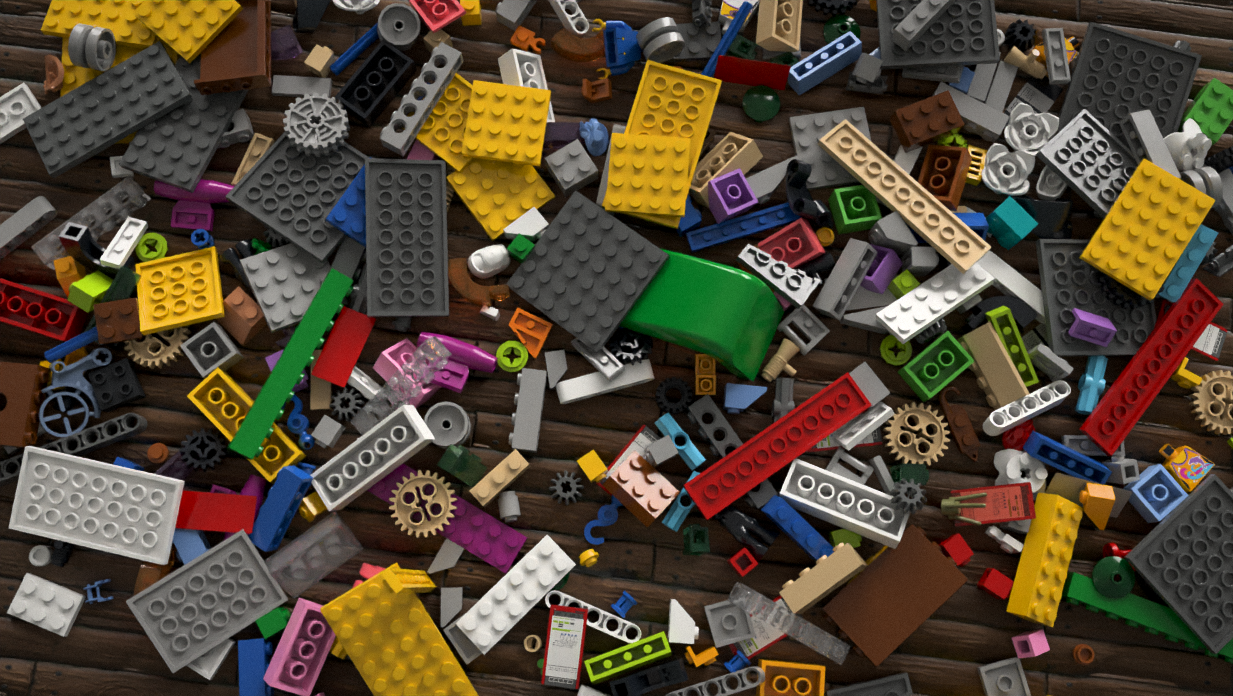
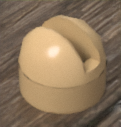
(529, 641)

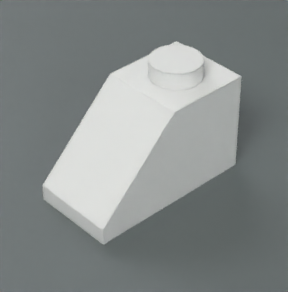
(529, 225)
(681, 626)

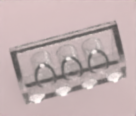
(313, 555)

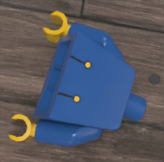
(620, 47)

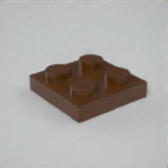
(118, 321)

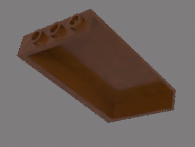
(240, 53)
(894, 596)

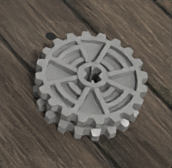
(316, 124)

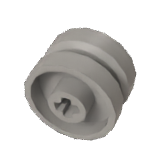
(394, 16)
(660, 40)
(92, 47)
(1205, 180)
(455, 416)

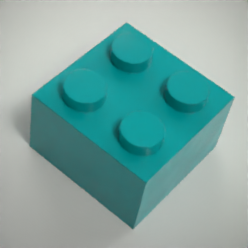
(1010, 223)

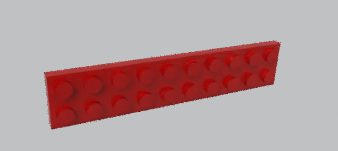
(1151, 367)
(776, 446)

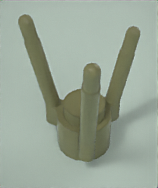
(953, 507)

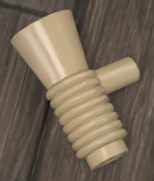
(1026, 63)
(779, 361)

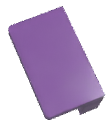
(1092, 328)

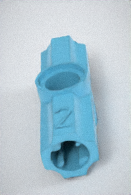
(1091, 384)
(688, 452)
(677, 512)

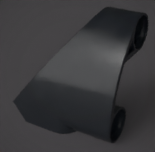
(308, 15)
(800, 197)
(1051, 216)

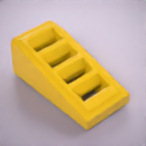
(971, 178)

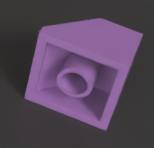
(730, 196)
(881, 270)

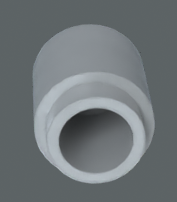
(509, 506)

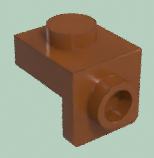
(597, 90)

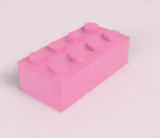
(301, 650)

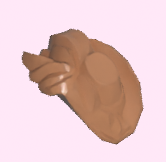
(54, 74)

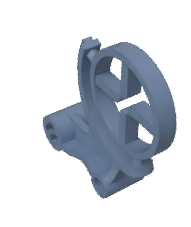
(72, 376)

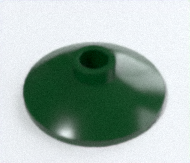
(832, 27)
(1104, 573)

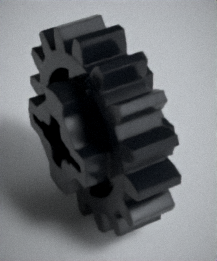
(631, 346)
(194, 447)

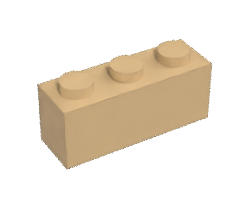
(500, 478)

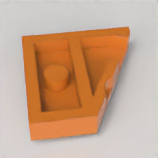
(530, 330)

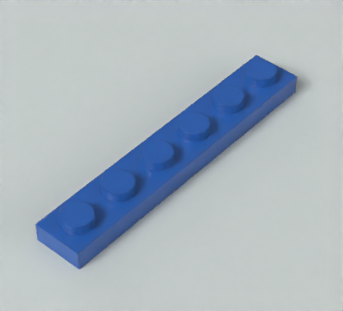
(740, 227)

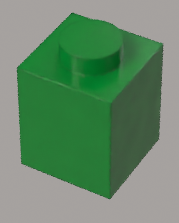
(520, 248)
(273, 622)

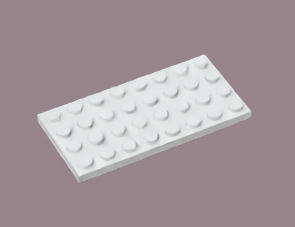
(96, 505)

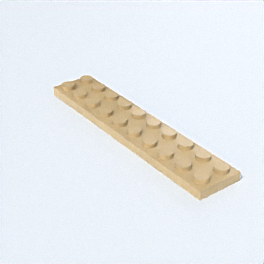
(905, 195)

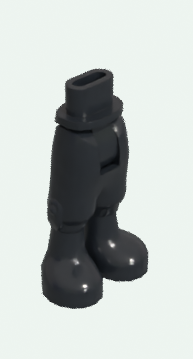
(231, 257)
(740, 525)

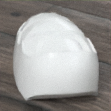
(1050, 185)
(489, 261)

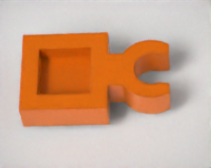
(526, 39)

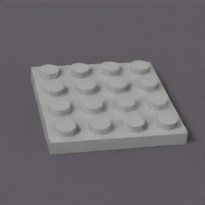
(807, 132)
(284, 283)

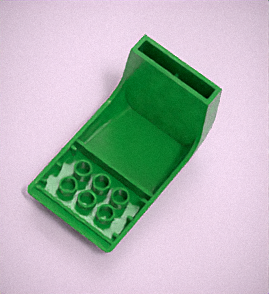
(709, 311)

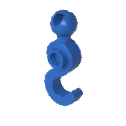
(299, 424)
(607, 516)

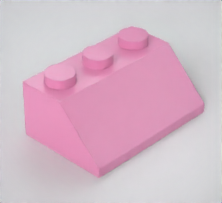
(393, 359)

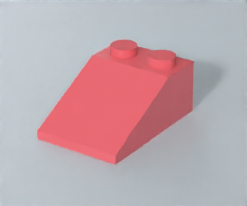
(437, 13)
(793, 244)

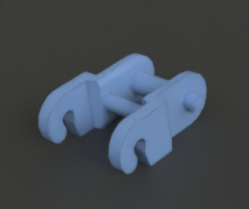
(89, 592)

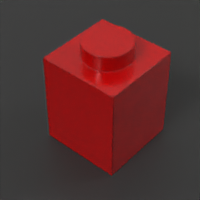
(956, 549)
(742, 562)
(996, 584)

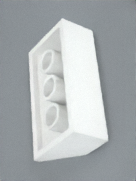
(524, 70)

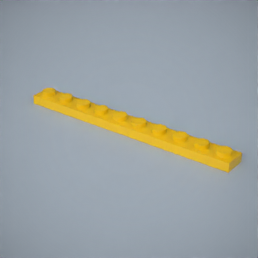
(407, 581)

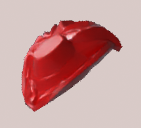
(1018, 435)

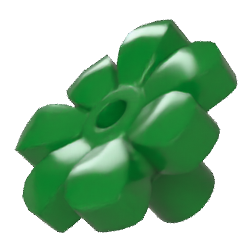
(260, 246)

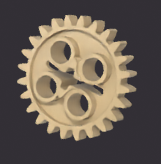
(144, 351)
(1220, 402)
(922, 418)
(406, 511)

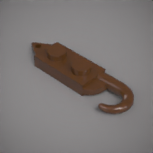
(959, 425)

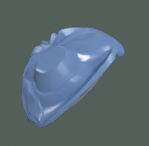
(595, 136)

